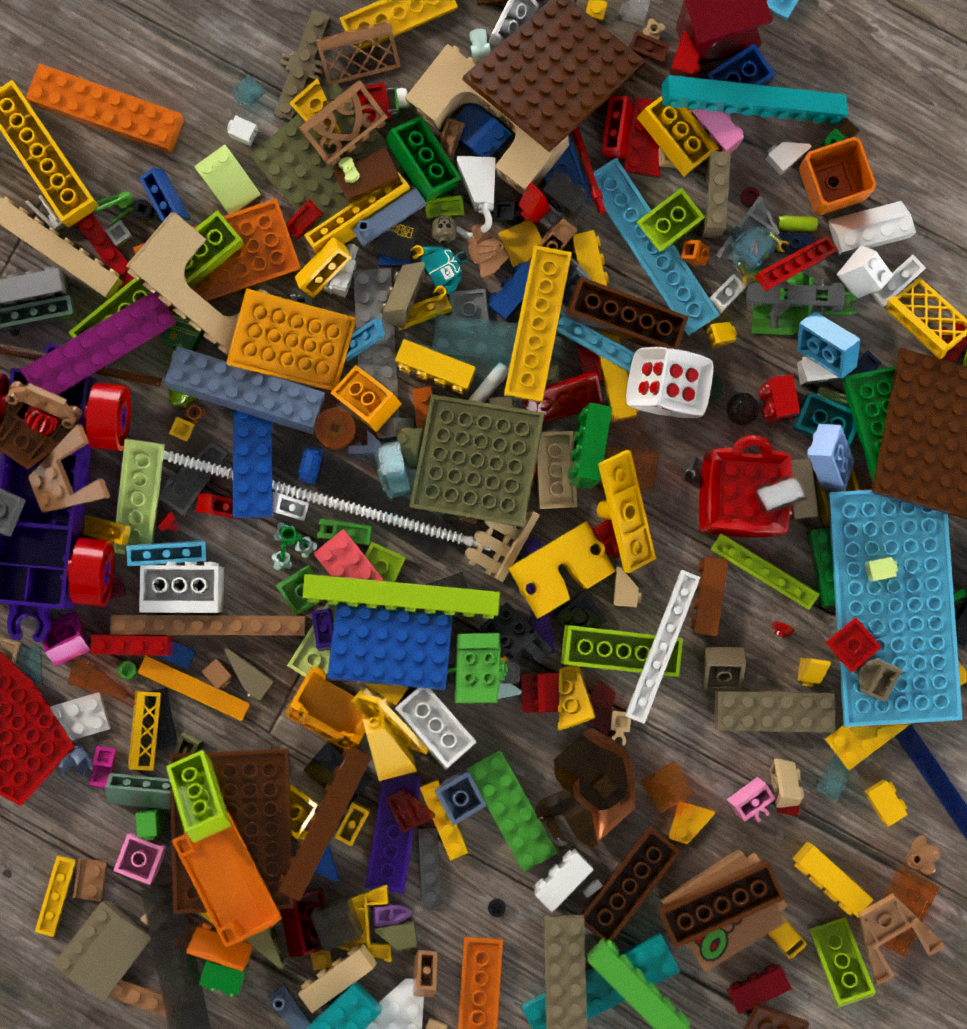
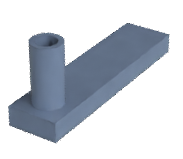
(389, 217)
(289, 1008)

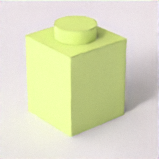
(881, 569)

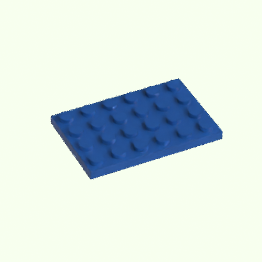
(390, 647)

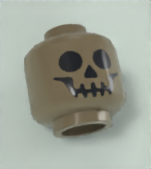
(444, 229)

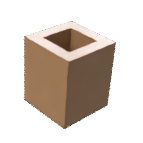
(218, 674)

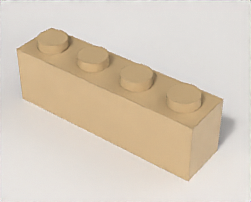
(337, 978)

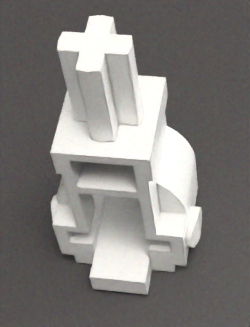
(341, 281)

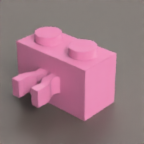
(751, 800)

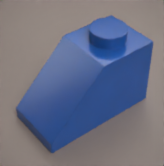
(327, 866)

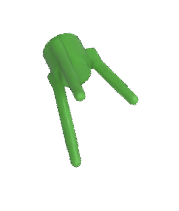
(123, 199)

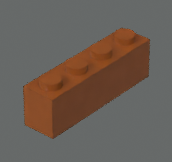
(710, 596)

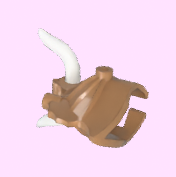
(483, 249)

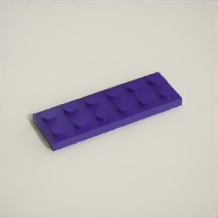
(390, 846)

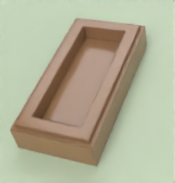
(451, 136)

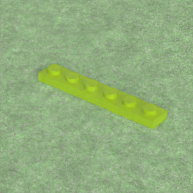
(765, 571)

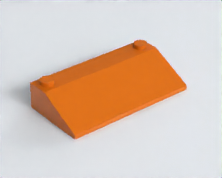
(228, 884)

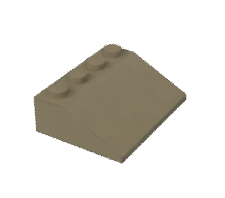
(102, 950)

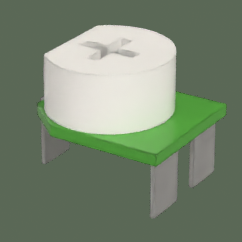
(400, 94)

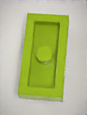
(448, 206)

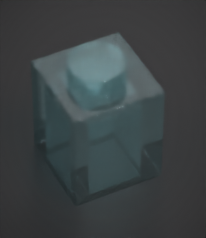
(248, 91)

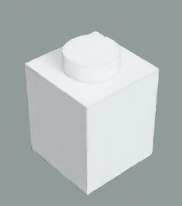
(242, 130)

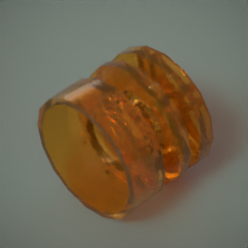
(347, 430)

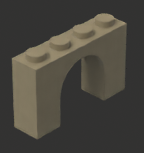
(717, 174)

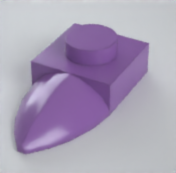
(389, 914)

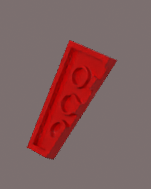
(642, 149)

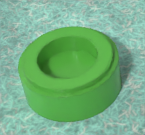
(127, 669)

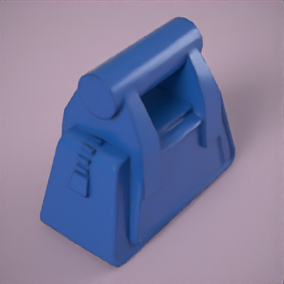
(310, 465)

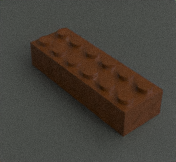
(625, 315)
(629, 884)
(721, 903)

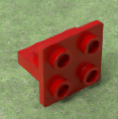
(540, 692)

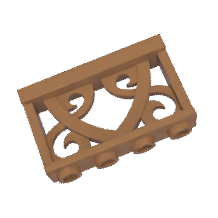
(351, 97)

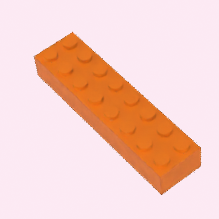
(105, 109)

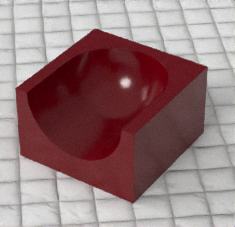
(722, 26)

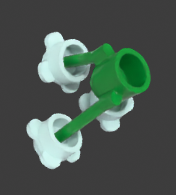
(289, 537)

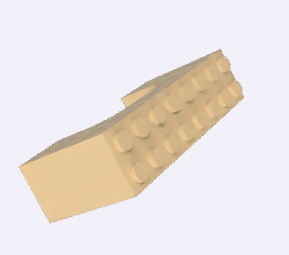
(443, 91)
(162, 268)

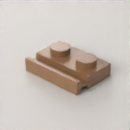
(90, 879)

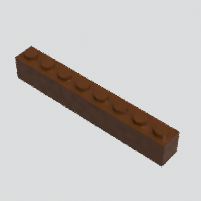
(324, 824)

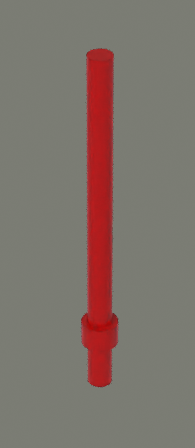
(596, 194)

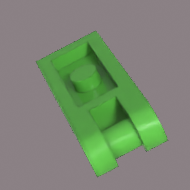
(359, 533)

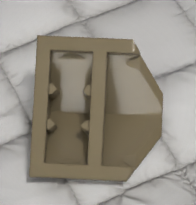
(878, 678)

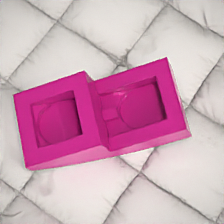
(102, 766)

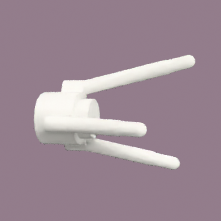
(53, 221)

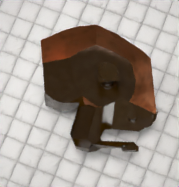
(596, 790)

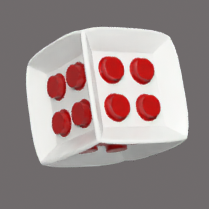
(669, 382)

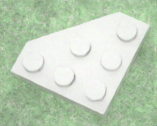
(400, 1009)

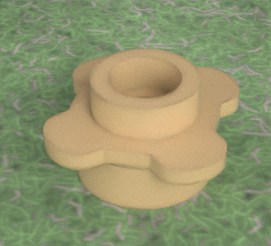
(652, 24)

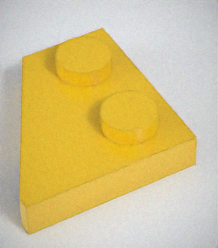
(688, 821)

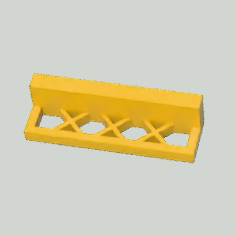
(135, 741)

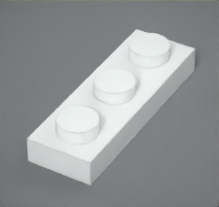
(901, 278)

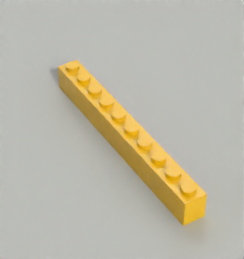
(615, 379)

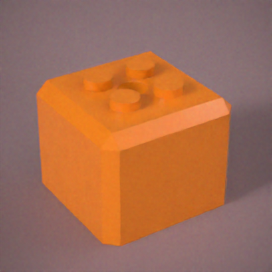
(846, 164)

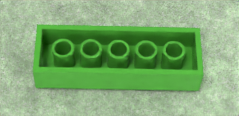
(512, 810)
(634, 987)

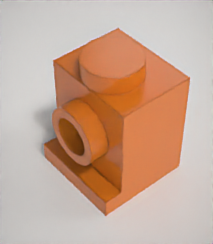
(700, 254)

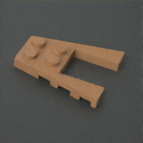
(51, 481)
(885, 921)

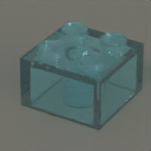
(392, 469)

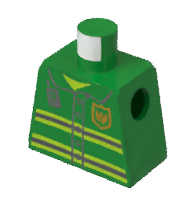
(183, 335)

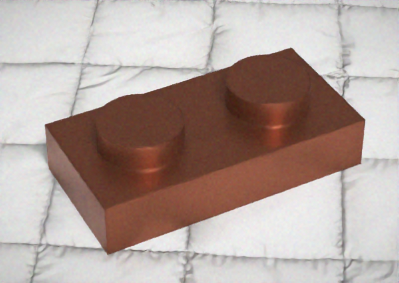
(649, 47)

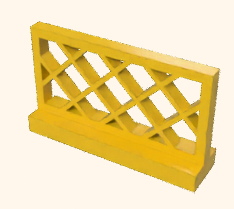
(915, 324)
(373, 706)

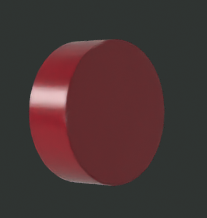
(749, 196)

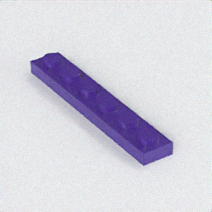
(543, 624)

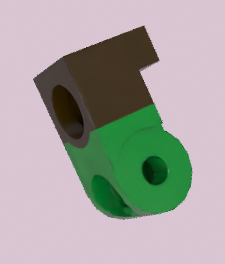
(841, 132)

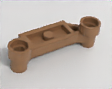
(45, 401)

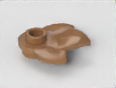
(925, 855)

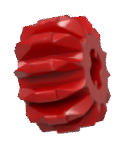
(41, 420)

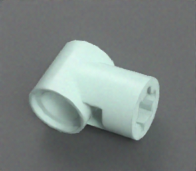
(479, 47)

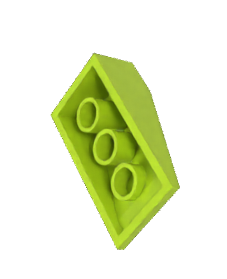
(842, 963)

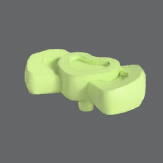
(349, 169)

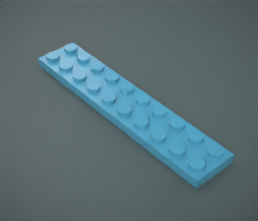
(664, 268)

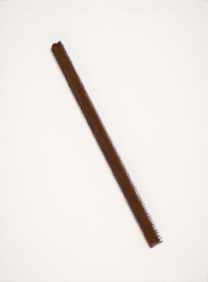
(117, 373)

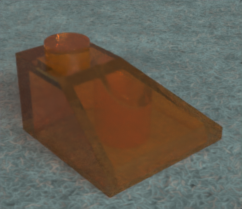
(667, 787)

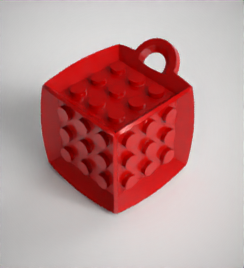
(729, 485)

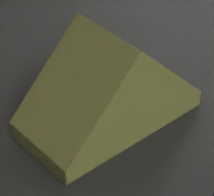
(188, 743)

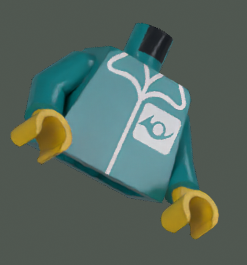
(441, 267)

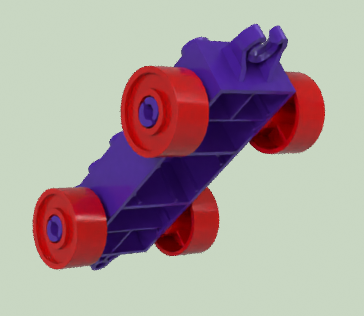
(46, 556)

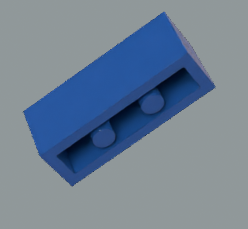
(162, 194)
(511, 294)

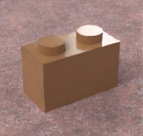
(425, 973)

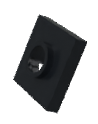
(593, 619)

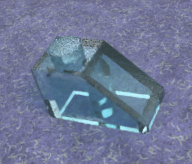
(833, 779)

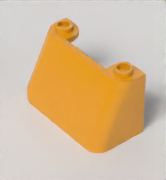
(326, 710)

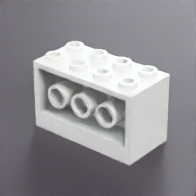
(178, 600)
(435, 726)

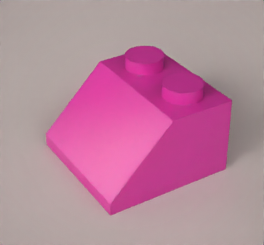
(66, 639)

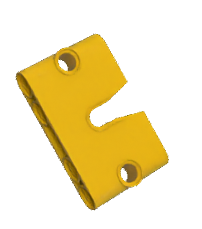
(542, 571)

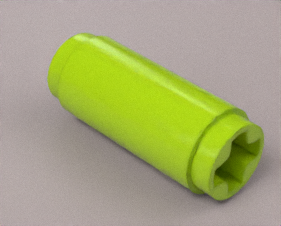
(797, 223)

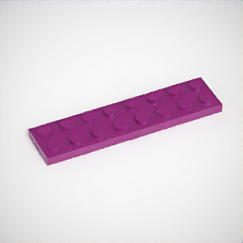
(100, 345)

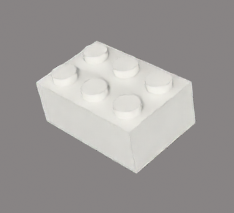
(562, 879)

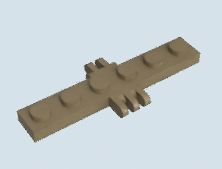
(302, 64)

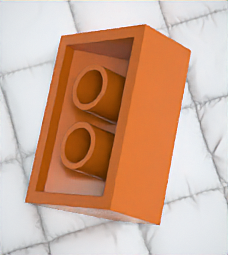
(209, 946)

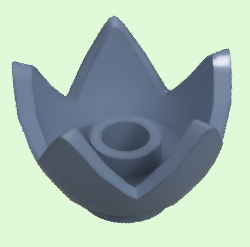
(78, 758)

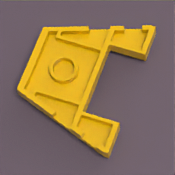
(373, 897)

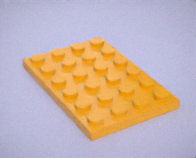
(291, 340)

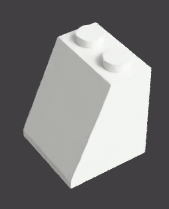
(478, 180)

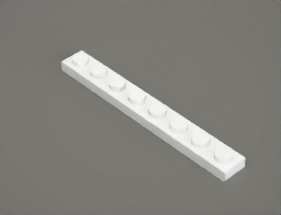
(662, 646)

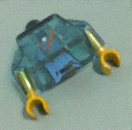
(753, 249)

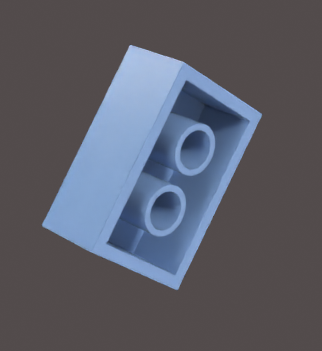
(831, 457)

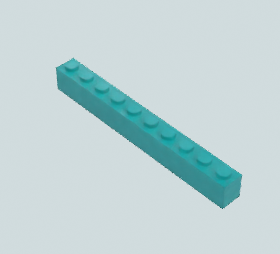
(754, 100)

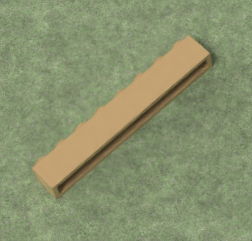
(58, 250)

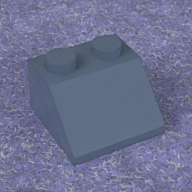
(460, 796)

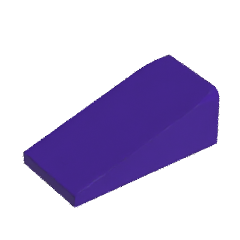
(323, 628)

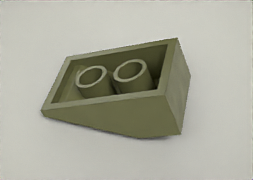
(269, 945)

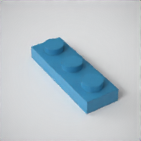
(365, 337)

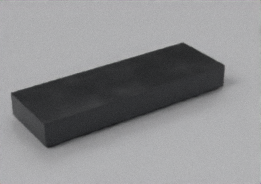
(166, 730)

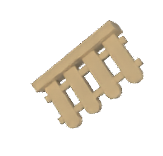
(507, 552)

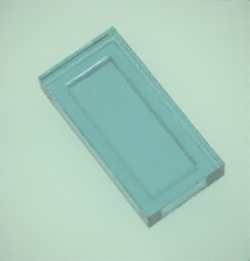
(32, 663)

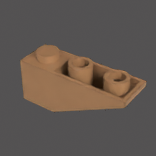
(558, 234)

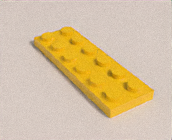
(400, 13)

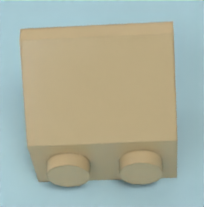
(785, 783)

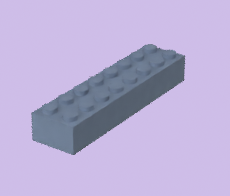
(244, 390)

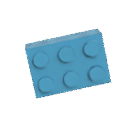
(828, 344)

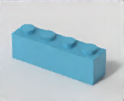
(165, 552)

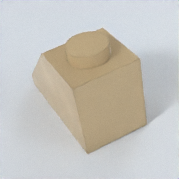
(625, 590)

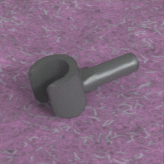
(690, 472)

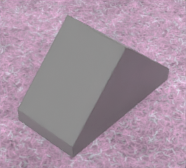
(390, 427)

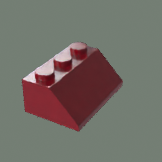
(299, 927)

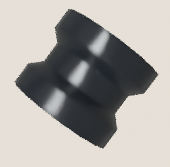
(147, 210)

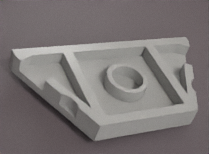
(757, 217)

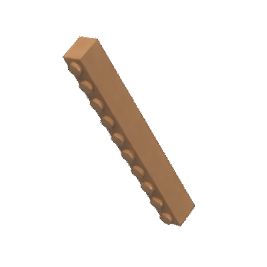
(208, 625)

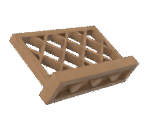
(354, 36)

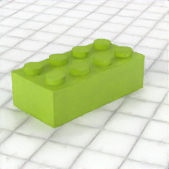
(198, 796)

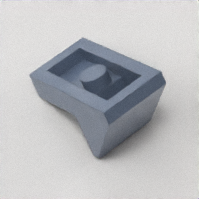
(359, 448)

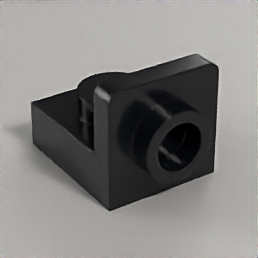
(507, 212)

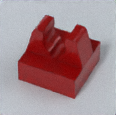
(168, 522)

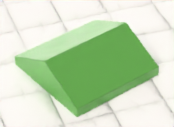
(292, 591)

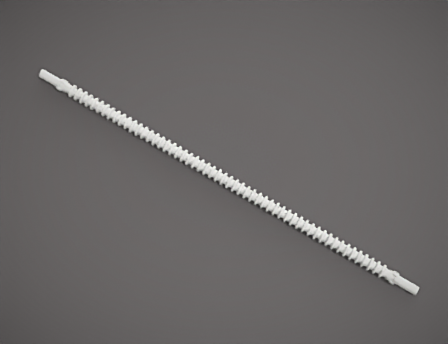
(467, 540)

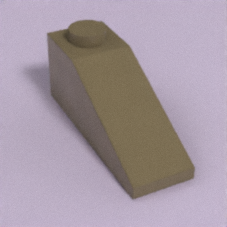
(251, 678)

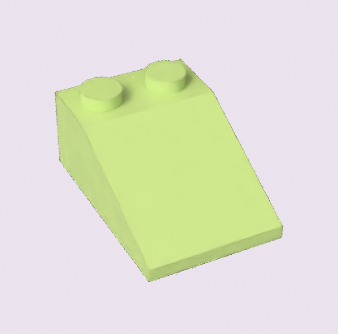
(227, 180)

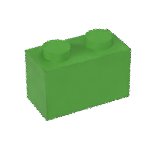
(149, 823)

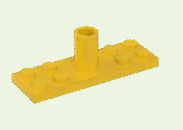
(626, 511)

